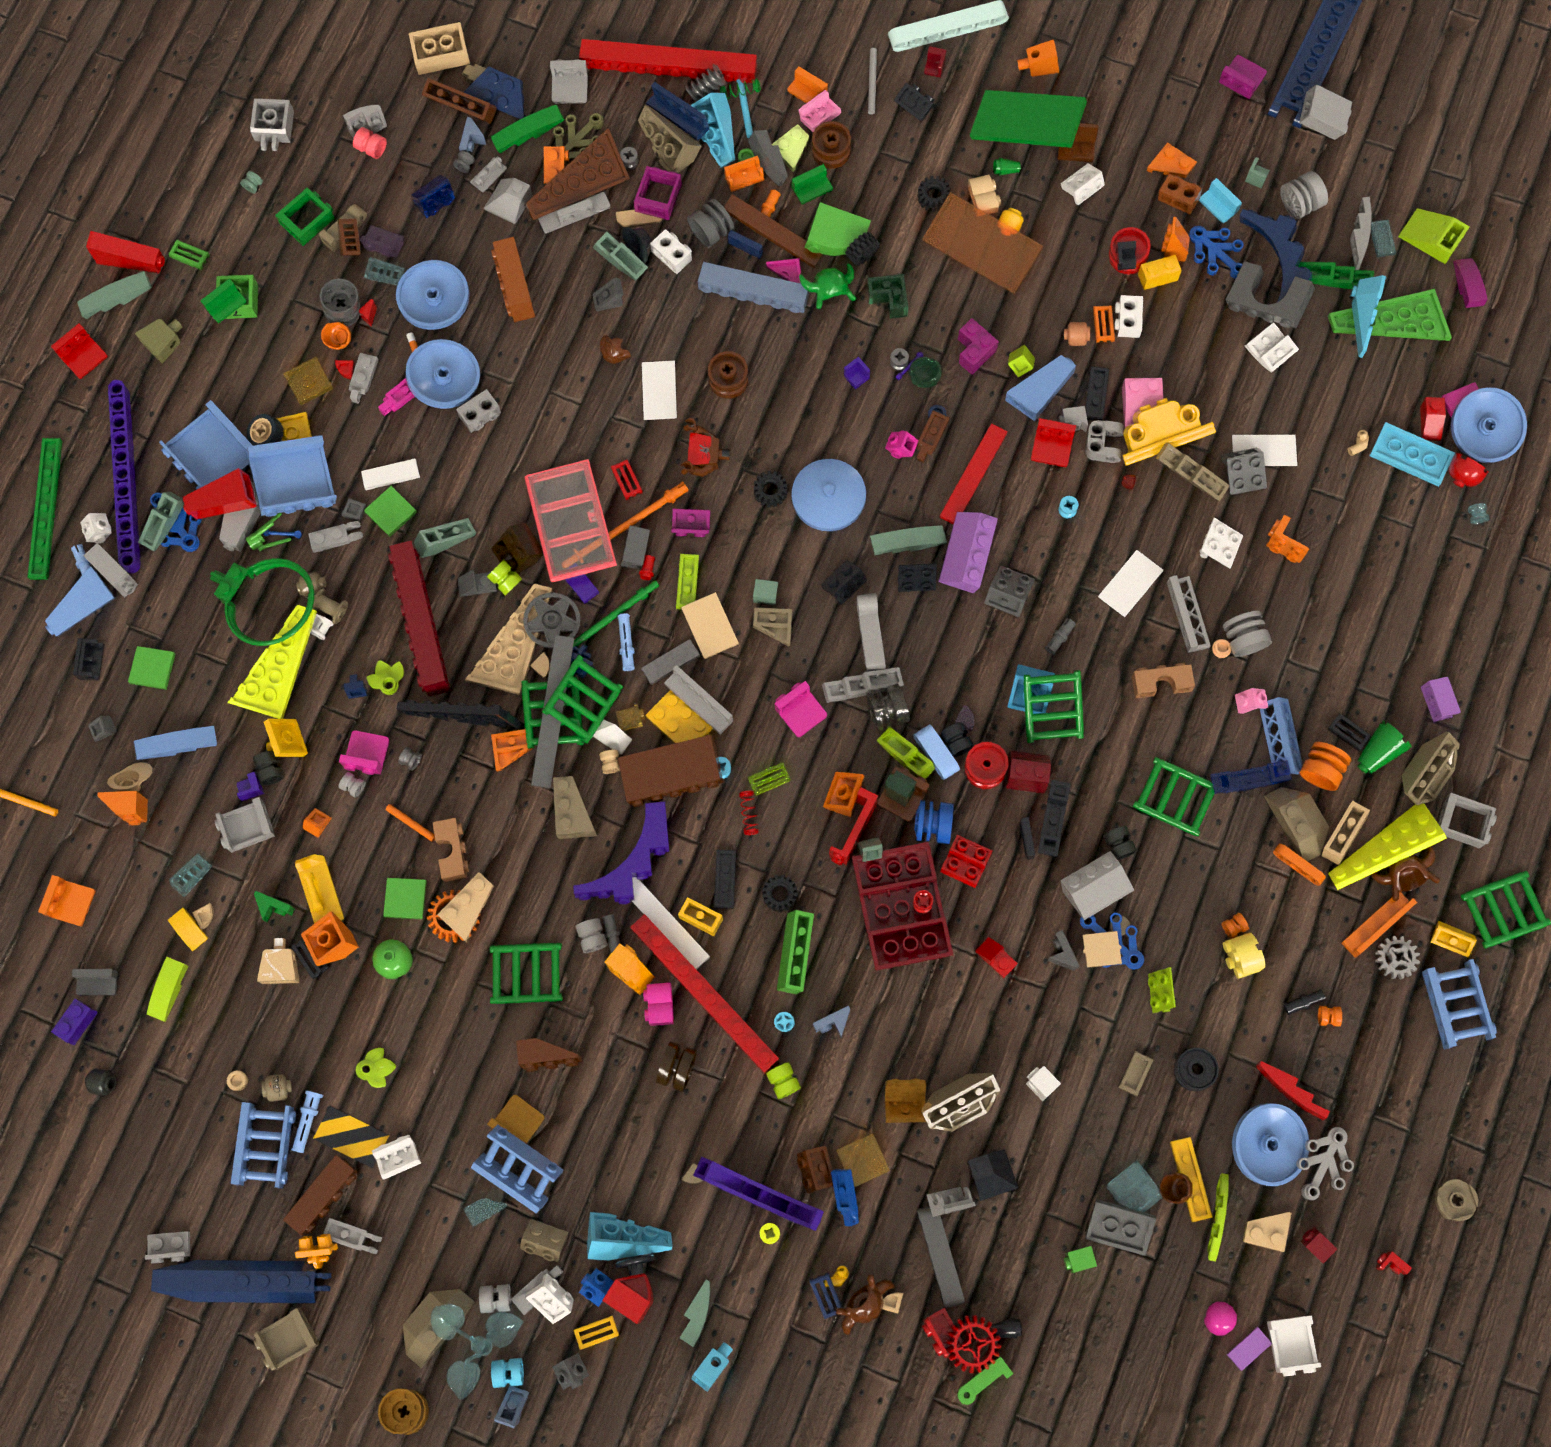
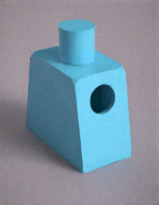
(708, 1374)

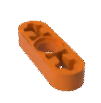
(1299, 864)

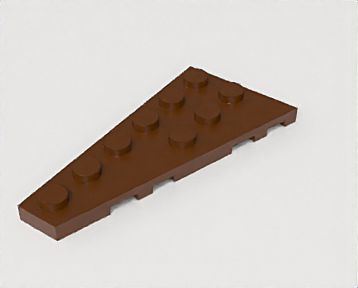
(589, 173)

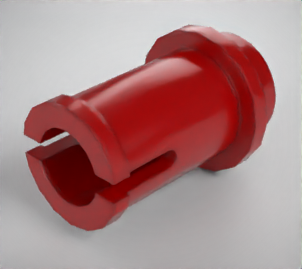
(647, 568)

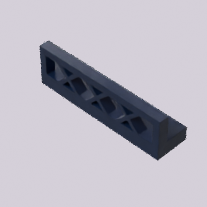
(678, 112)

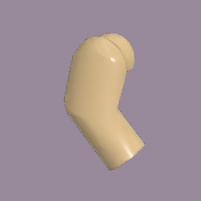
(1361, 443)

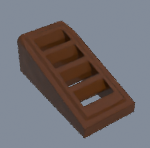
(349, 252)

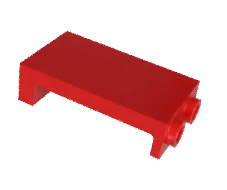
(869, 801)

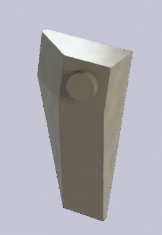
(670, 142)

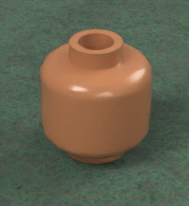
(1077, 334)

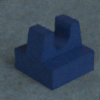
(355, 688)

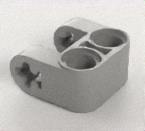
(1105, 454)

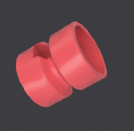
(371, 143)

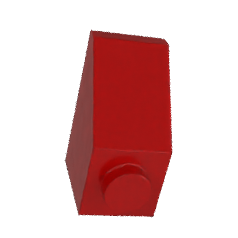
(1432, 418)

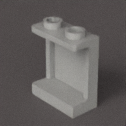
(244, 826)

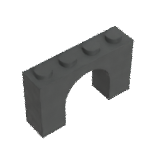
(1285, 312)

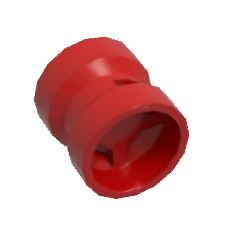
(923, 898)

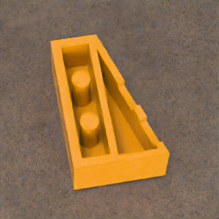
(628, 968)

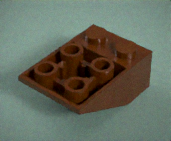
(538, 1053)

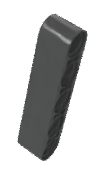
(941, 1258)

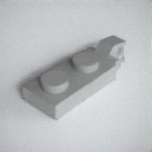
(362, 376)
(520, 1298)

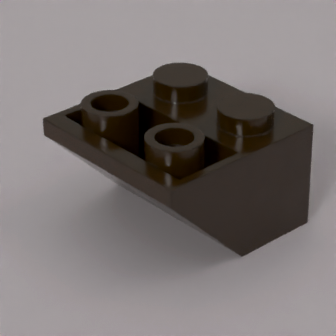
(518, 548)

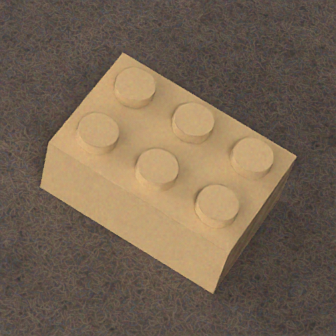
(439, 48)

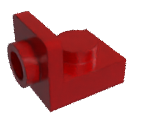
(1396, 1263)

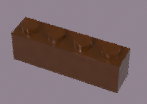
(459, 100)
(320, 1195)

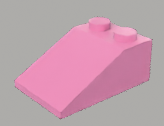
(1137, 393)

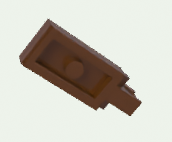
(931, 435)

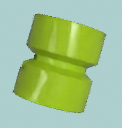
(504, 577)
(783, 1080)

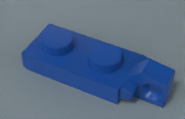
(845, 1195)

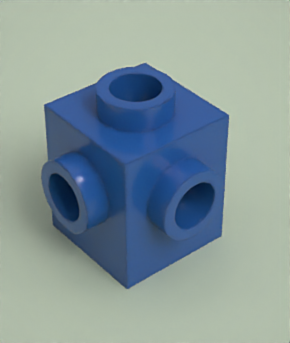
(595, 1286)

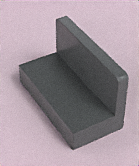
(95, 981)

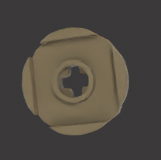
(1449, 1210)

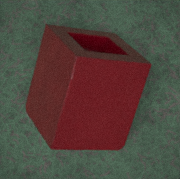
(935, 61)

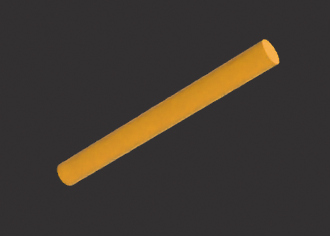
(28, 802)

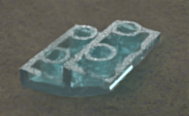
(1134, 1188)

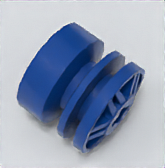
(934, 821)

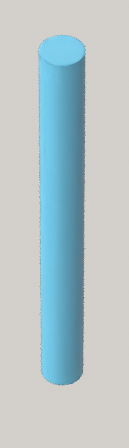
(745, 110)

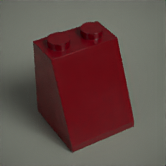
(1028, 772)

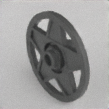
(551, 618)

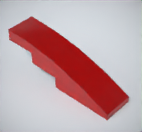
(1287, 1086)

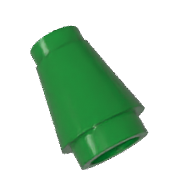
(1005, 166)

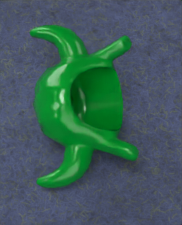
(830, 283)

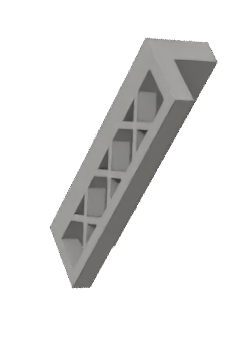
(1183, 615)
(699, 700)

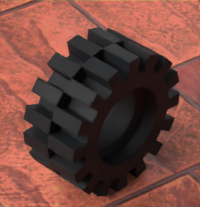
(936, 184)
(862, 248)
(773, 499)
(785, 882)

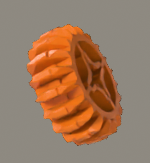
(435, 918)

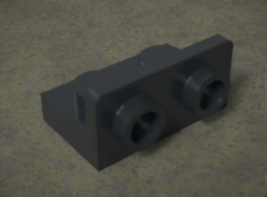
(915, 102)

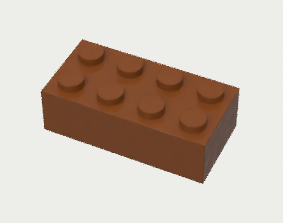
(512, 279)

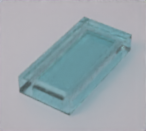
(1382, 238)

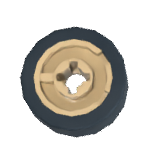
(264, 430)

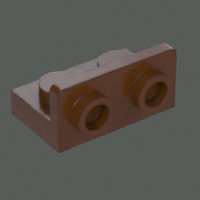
(815, 1169)

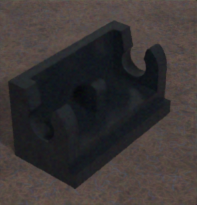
(88, 659)

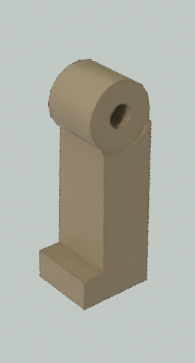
(331, 235)

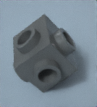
(571, 1372)

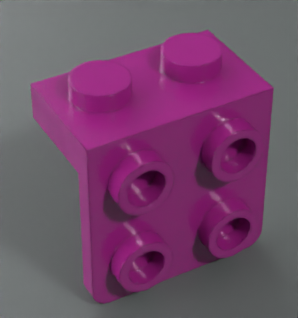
(1242, 76)

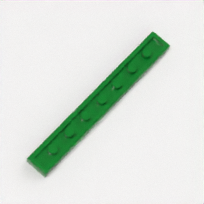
(45, 509)

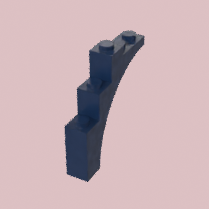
(1279, 236)

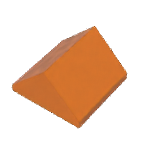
(843, 792)

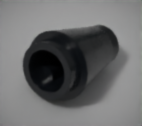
(1009, 1328)

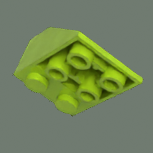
(1434, 233)

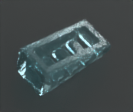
(378, 264)
(185, 870)

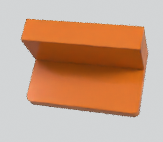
(806, 85)

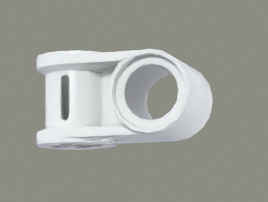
(320, 626)

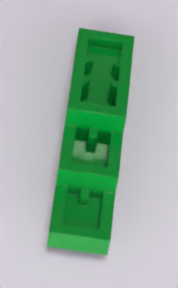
(527, 127)
(1335, 276)

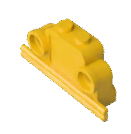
(1160, 425)

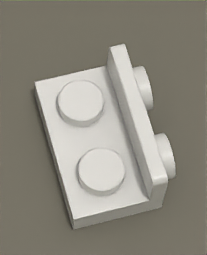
(1083, 183)
(551, 1299)

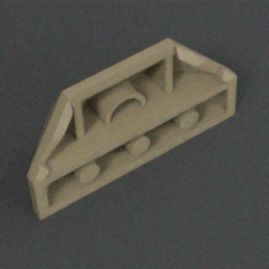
(1430, 769)
(1299, 820)
(960, 1101)
(418, 1332)

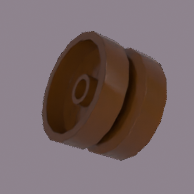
(831, 144)
(728, 374)

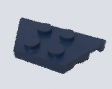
(499, 90)

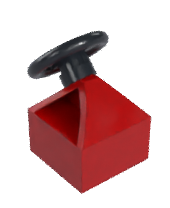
(634, 1293)

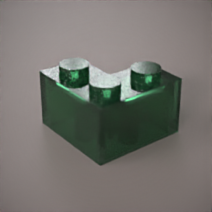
(889, 290)

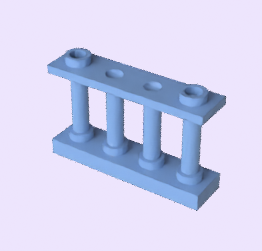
(1444, 1017)
(247, 1133)
(508, 1181)

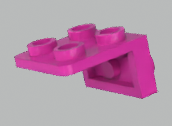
(800, 709)
(365, 753)

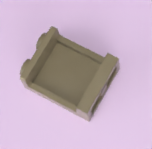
(286, 1339)

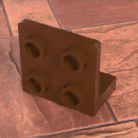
(1083, 145)

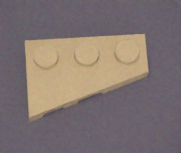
(466, 906)

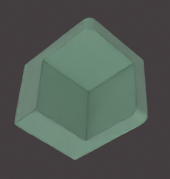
(1257, 174)
(765, 592)

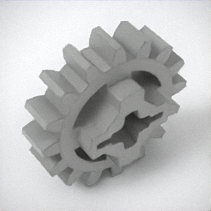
(1404, 961)

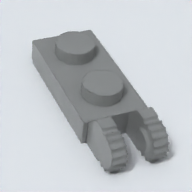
(334, 536)
(350, 1235)

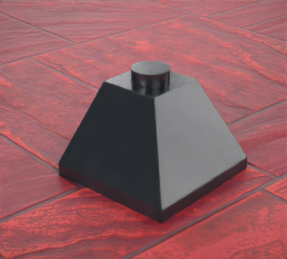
(992, 1174)

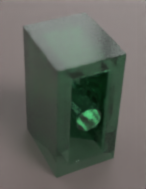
(900, 788)

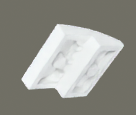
(1271, 347)

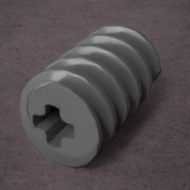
(707, 84)

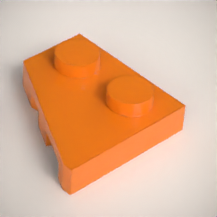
(508, 747)

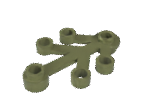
(576, 141)

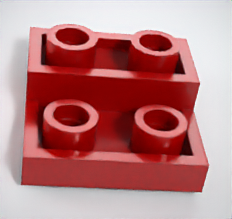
(966, 861)

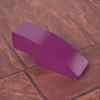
(1470, 283)

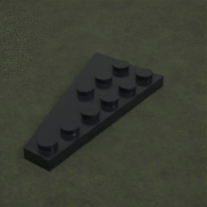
(476, 714)

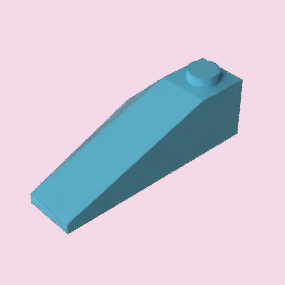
(619, 1239)

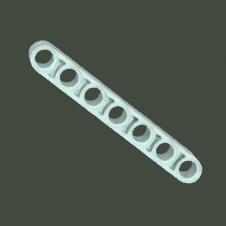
(948, 26)

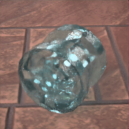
(1478, 513)

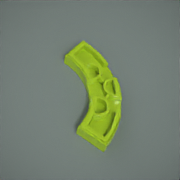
(1218, 1226)

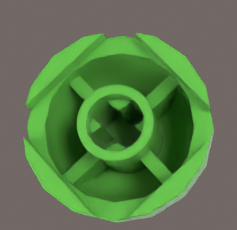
(392, 959)

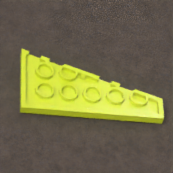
(275, 672)
(1399, 840)

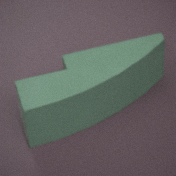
(620, 256)
(161, 520)
(870, 849)
(697, 1314)

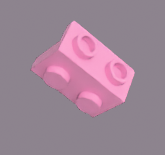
(818, 111)

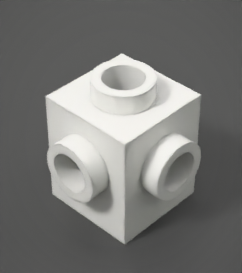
(96, 527)

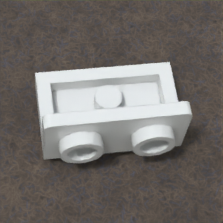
(396, 1156)

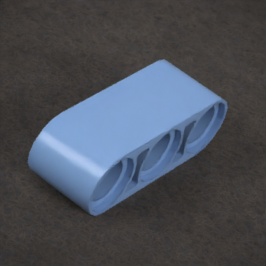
(936, 752)

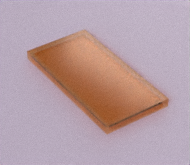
(982, 243)

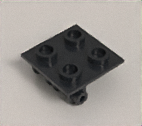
(917, 577)

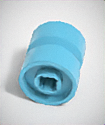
(500, 1369)

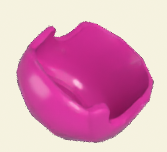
(1220, 1318)

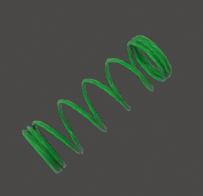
(756, 86)

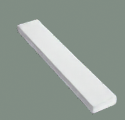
(668, 925)

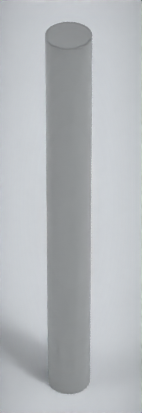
(872, 81)

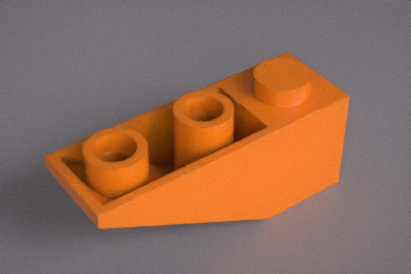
(1175, 241)

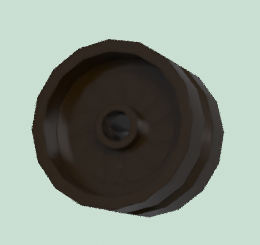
(676, 1066)

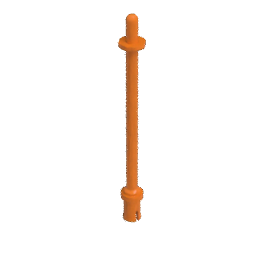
(669, 497)

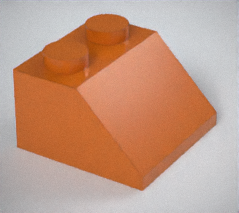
(128, 805)

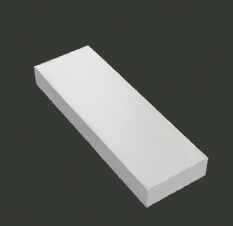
(390, 474)

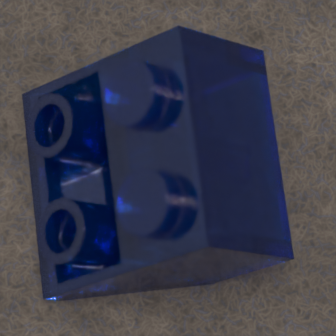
(433, 196)

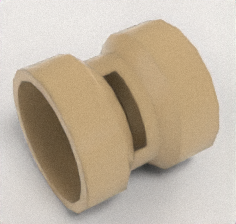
(610, 761)

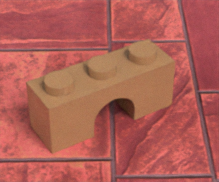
(1179, 677)
(455, 865)

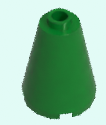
(1382, 748)

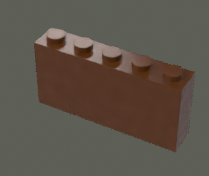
(670, 770)

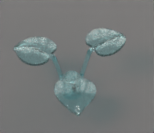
(502, 1330)

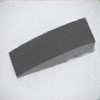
(768, 155)

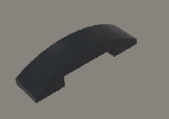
(1054, 818)

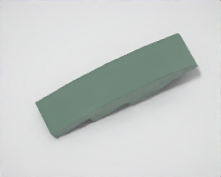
(113, 294)
(908, 539)

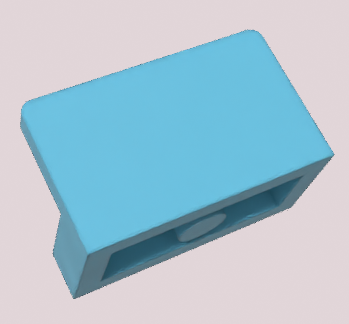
(1220, 201)

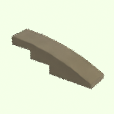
(1192, 471)

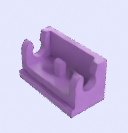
(1440, 699)

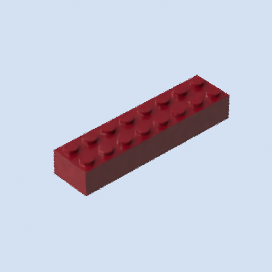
(419, 619)

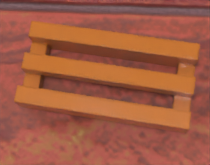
(1104, 338)

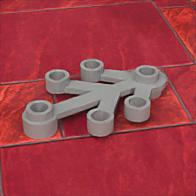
(1326, 1161)

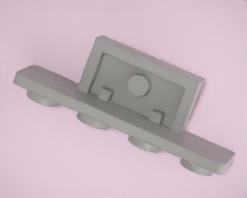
(574, 212)

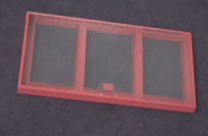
(570, 521)

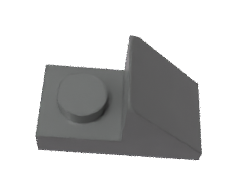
(609, 295)
(475, 584)
(1066, 957)

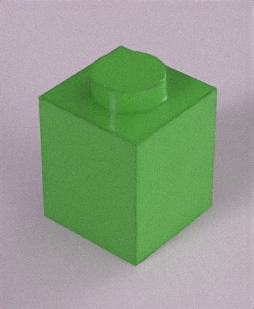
(1080, 1259)

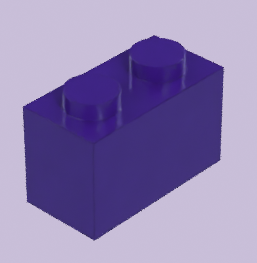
(74, 1022)

